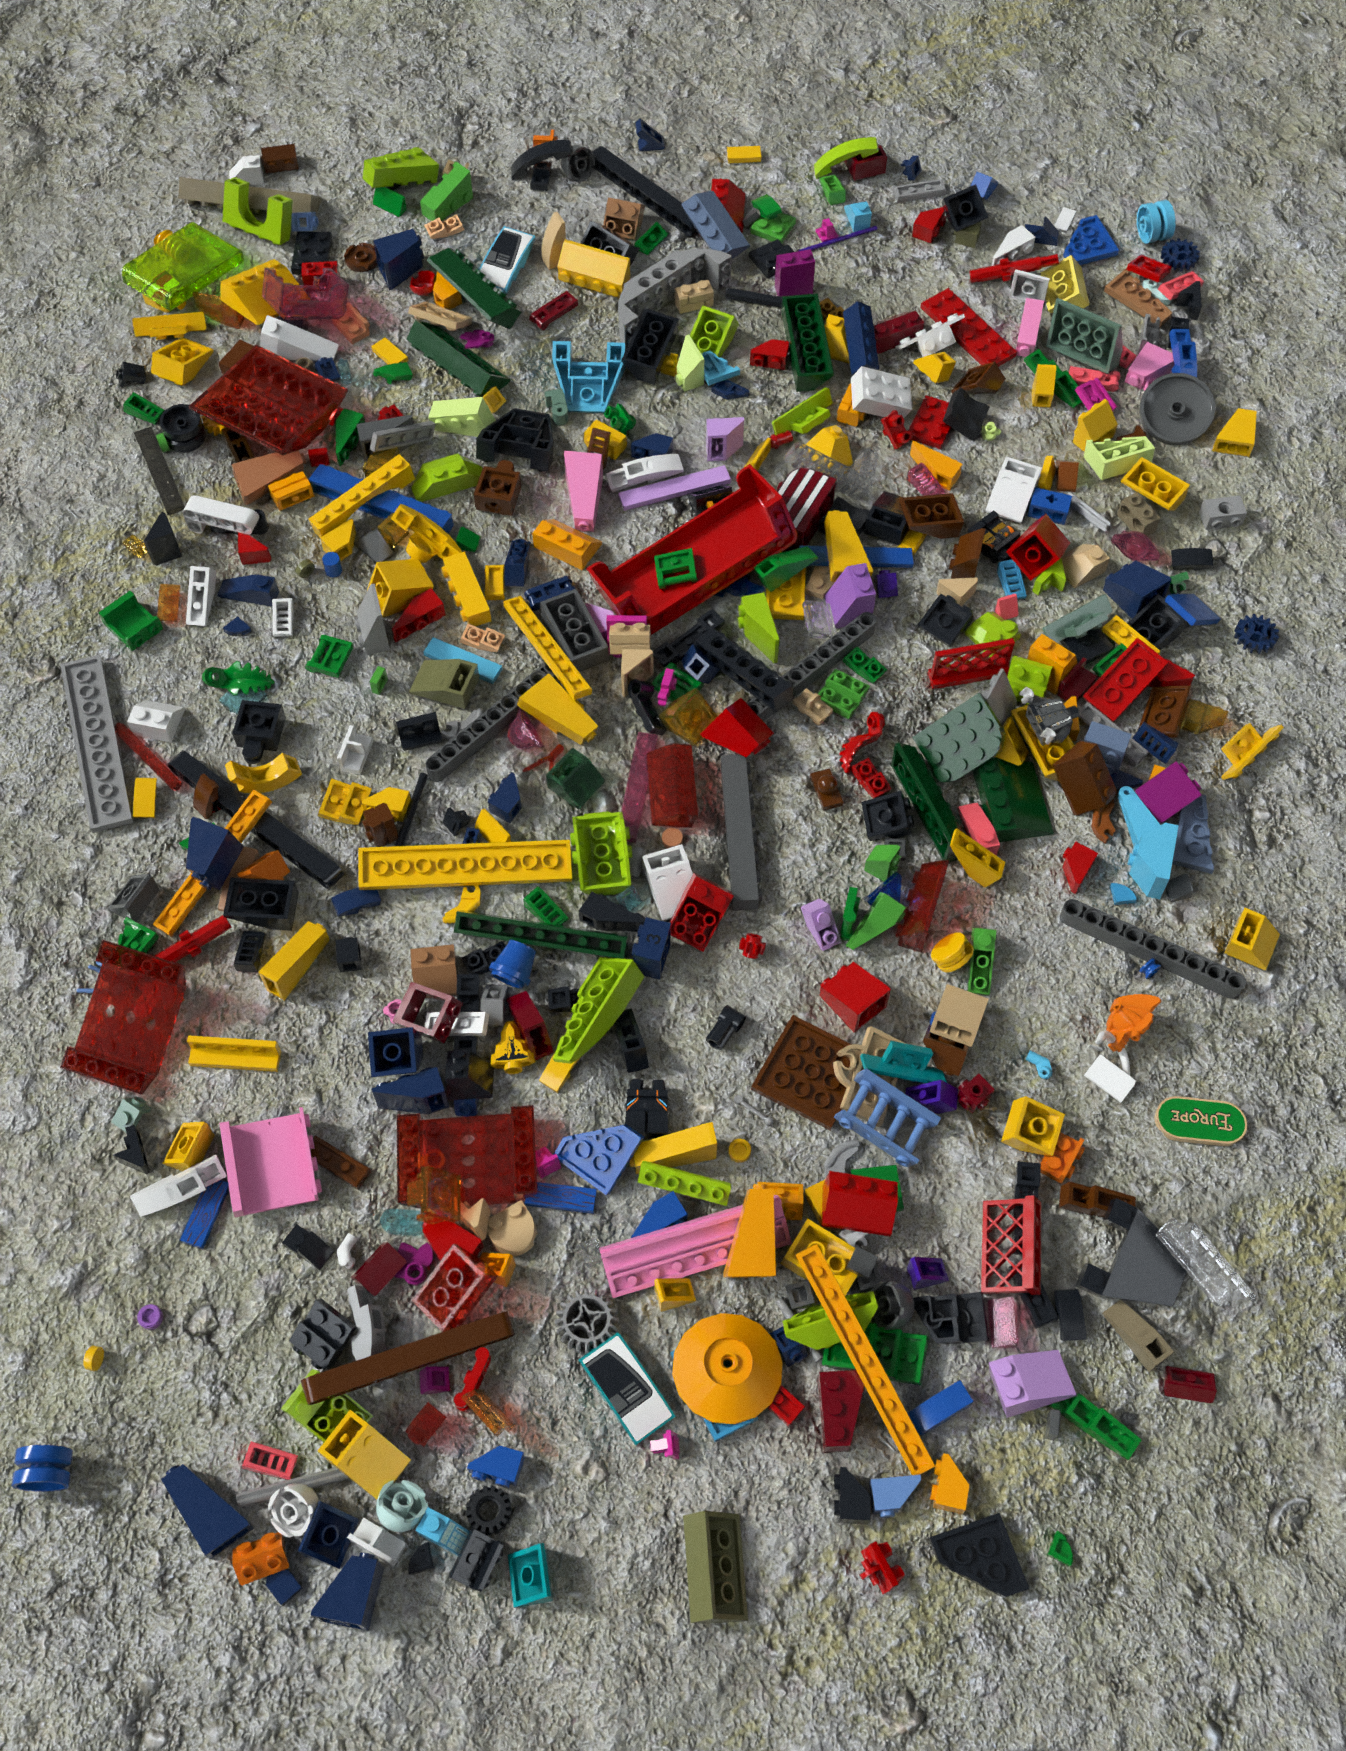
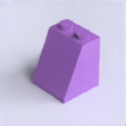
(851, 595)

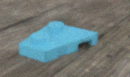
(717, 369)

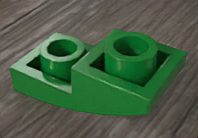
(767, 206)
(865, 667)

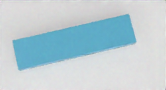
(441, 650)

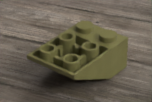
(446, 681)

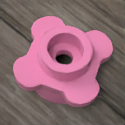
(391, 1007)

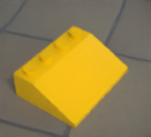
(245, 290)

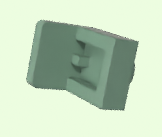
(130, 1112)

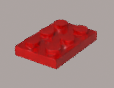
(928, 423)

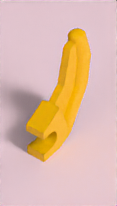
(468, 902)

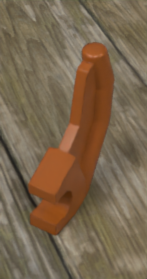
(1101, 822)

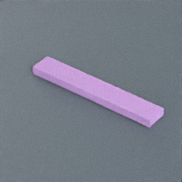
(674, 487)

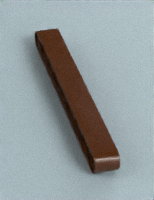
(407, 1358)

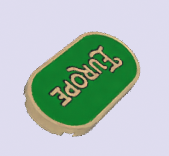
(1200, 1121)

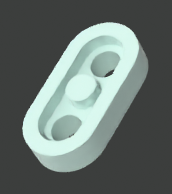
(1156, 294)

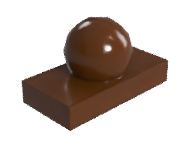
(826, 789)

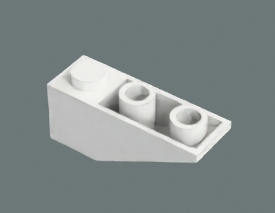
(1016, 244)

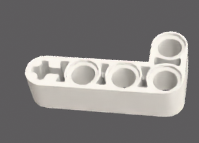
(205, 511)

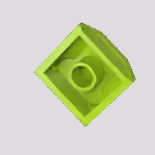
(992, 628)

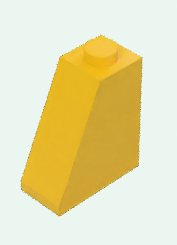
(1238, 434)

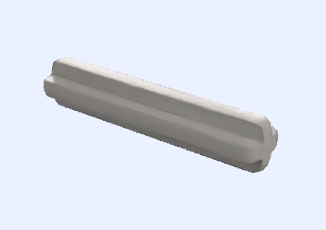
(1089, 513)

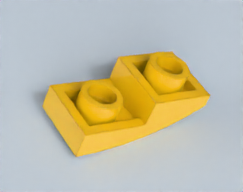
(145, 797)

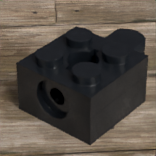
(258, 728)

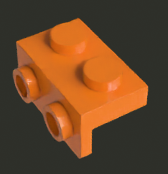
(259, 1558)

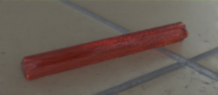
(147, 756)

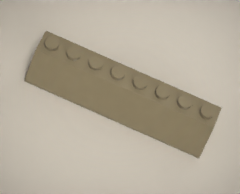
(213, 192)

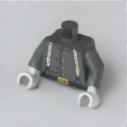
(1048, 717)

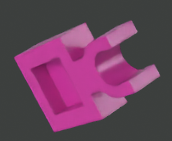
(668, 684)

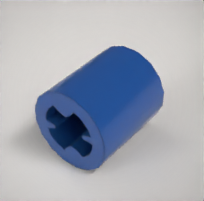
(332, 564)

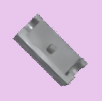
(1149, 332)

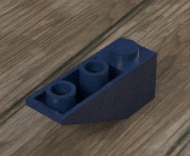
(517, 563)

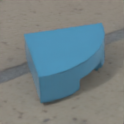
(1122, 894)

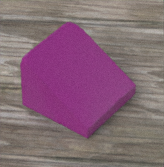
(434, 1380)

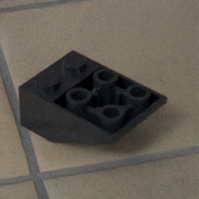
(886, 519)

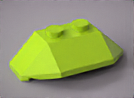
(445, 477)
(815, 1329)

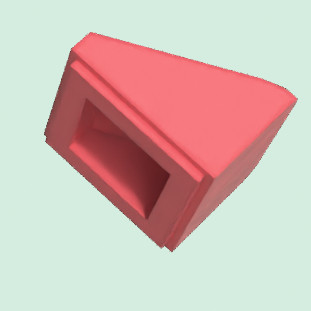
(1007, 607)

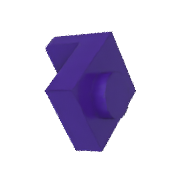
(886, 584)

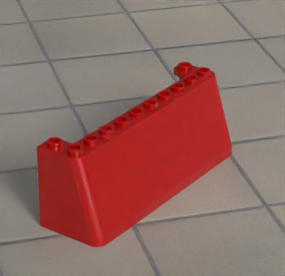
(725, 545)

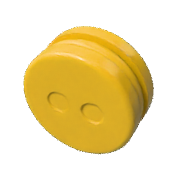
(952, 952)

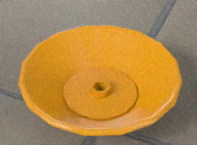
(723, 1392)

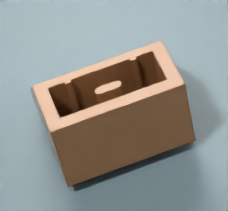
(624, 217)

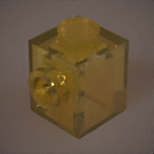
(392, 532)

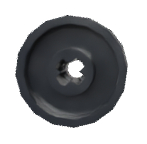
(182, 428)

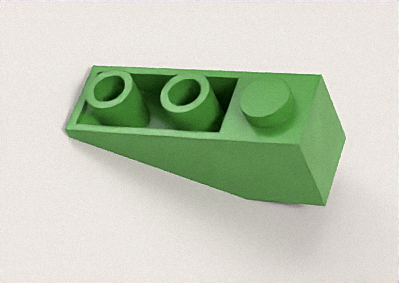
(982, 960)

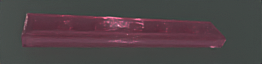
(637, 784)

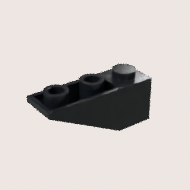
(605, 915)

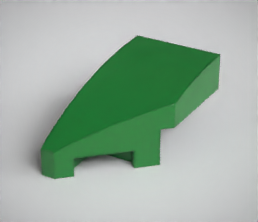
(394, 371)

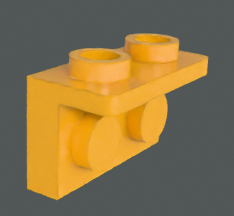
(791, 1198)

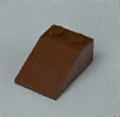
(933, 515)

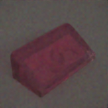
(1002, 1323)

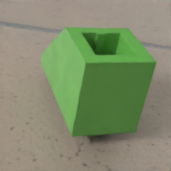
(883, 861)

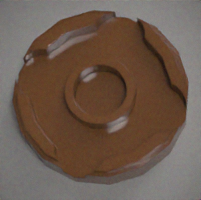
(361, 257)

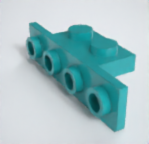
(904, 1062)

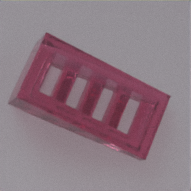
(921, 472)

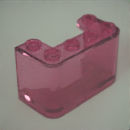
(304, 302)

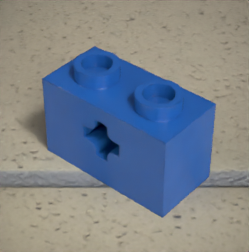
(1051, 503)

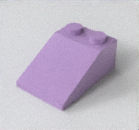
(1030, 1381)

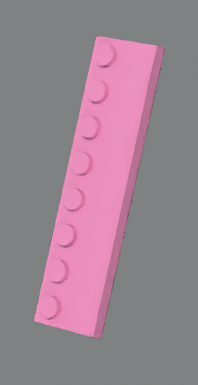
(678, 1250)

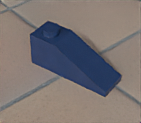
(250, 589)

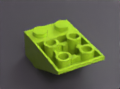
(321, 1417)

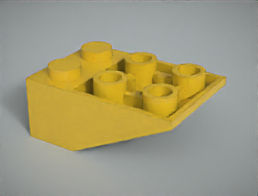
(363, 1454)

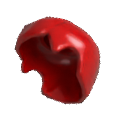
(423, 284)

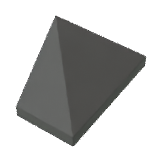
(374, 546)

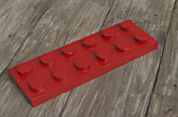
(970, 332)

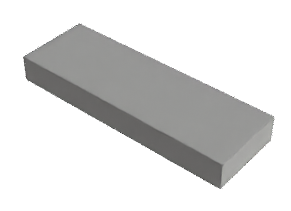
(919, 190)

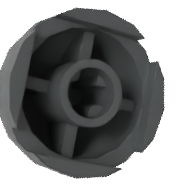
(579, 163)
(894, 1305)

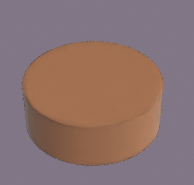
(672, 837)

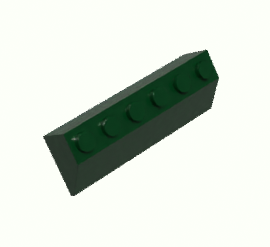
(476, 287)
(807, 341)
(453, 356)
(926, 798)

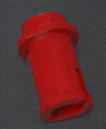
(780, 439)

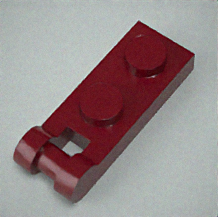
(553, 310)

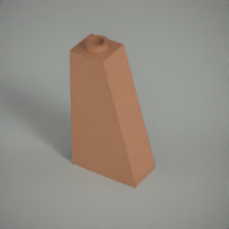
(257, 473)

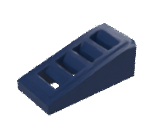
(1159, 737)

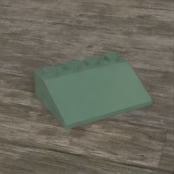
(1085, 336)

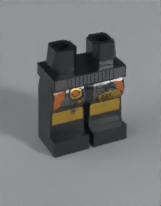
(997, 537)

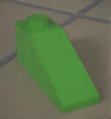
(879, 918)

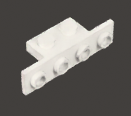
(933, 339)

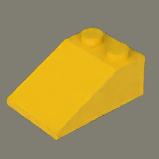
(180, 360)
(833, 1248)

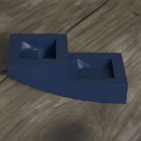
(353, 900)

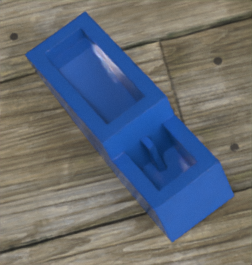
(940, 1408)

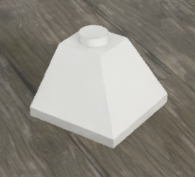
(1028, 286)

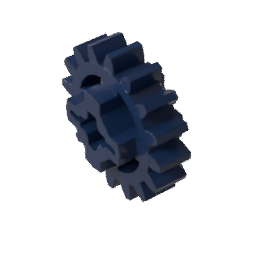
(1180, 254)
(1256, 633)

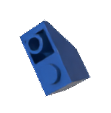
(499, 1465)

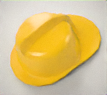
(420, 549)

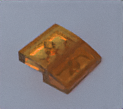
(488, 1411)

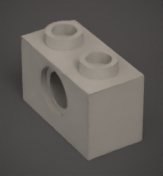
(1222, 512)

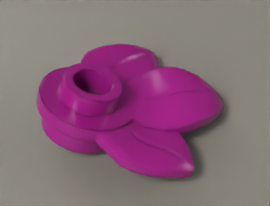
(477, 339)
(416, 1260)

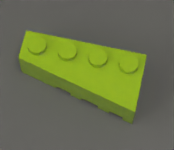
(400, 168)

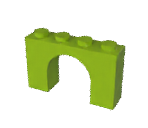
(238, 214)

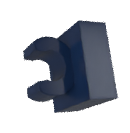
(912, 167)

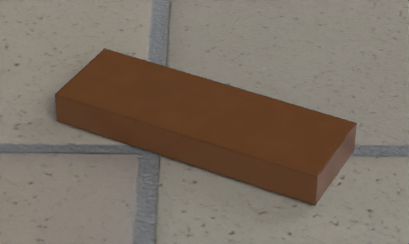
(339, 1163)

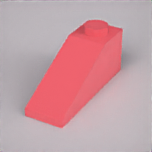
(979, 827)

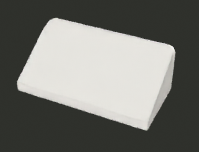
(1110, 1078)

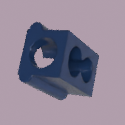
(474, 833)

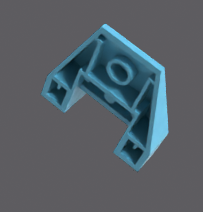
(588, 385)

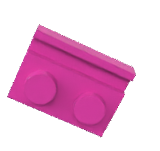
(1094, 392)

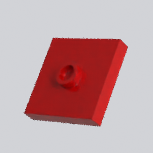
(1149, 268)

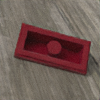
(1189, 1384)

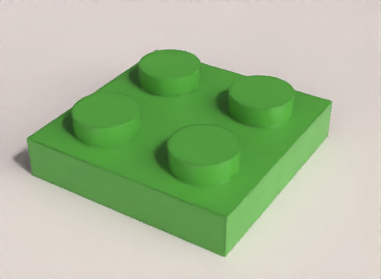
(773, 229)

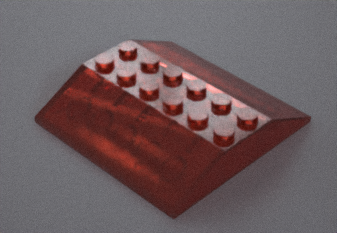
(271, 401)

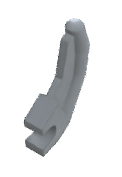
(457, 727)
(839, 1155)

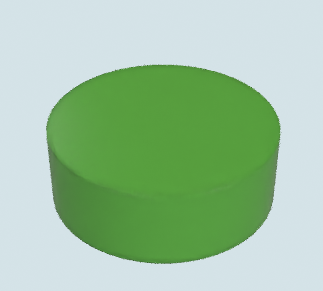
(162, 442)

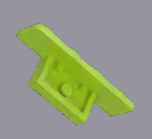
(806, 414)
(684, 1183)

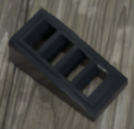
(253, 965)

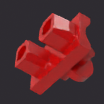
(895, 429)
(878, 1568)

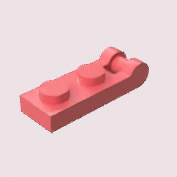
(1083, 375)

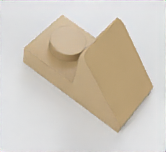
(476, 1217)

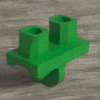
(620, 418)

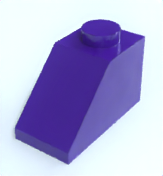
(935, 1096)

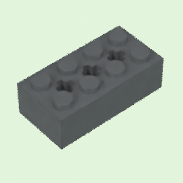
(575, 630)

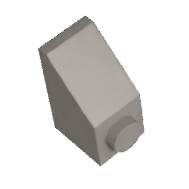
(494, 1003)

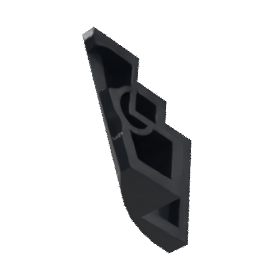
(954, 1317)

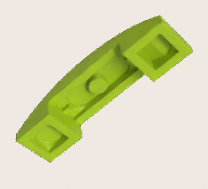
(864, 146)

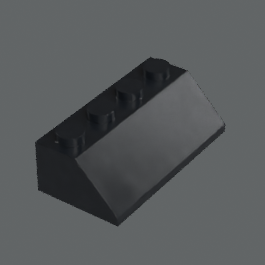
(650, 345)

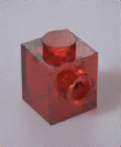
(425, 1425)

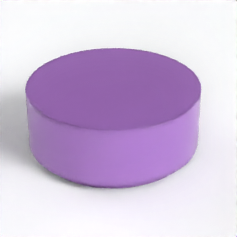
(150, 1317)

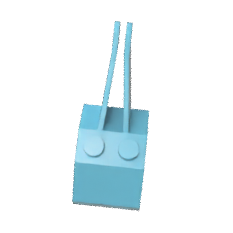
(1152, 844)

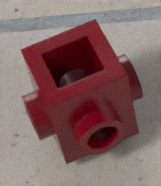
(975, 1094)

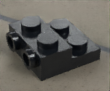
(765, 256)
(946, 619)
(887, 816)
(322, 1335)

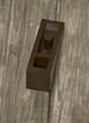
(236, 445)

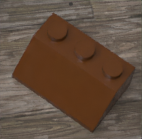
(1085, 778)

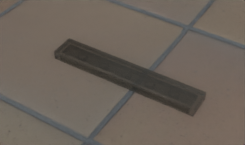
(159, 471)

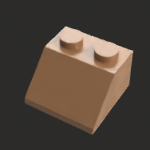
(435, 968)

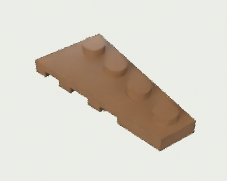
(1133, 295)

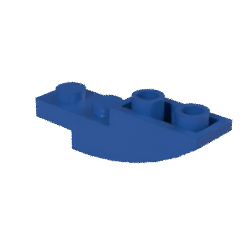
(1183, 352)

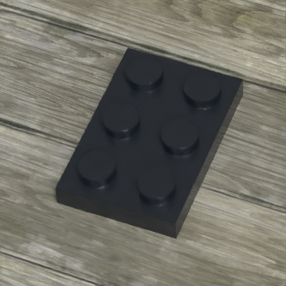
(310, 248)

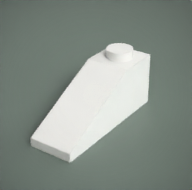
(200, 595)

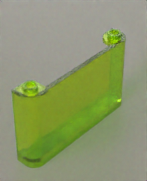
(181, 265)

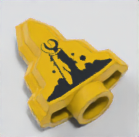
(511, 1051)

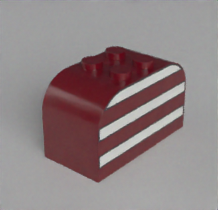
(808, 499)

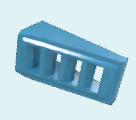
(1010, 568)

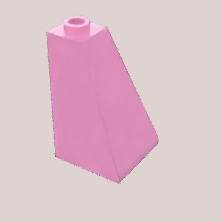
(584, 486)

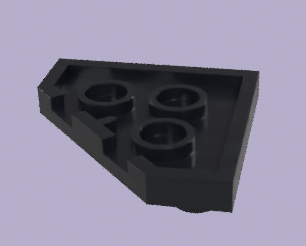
(982, 1555)

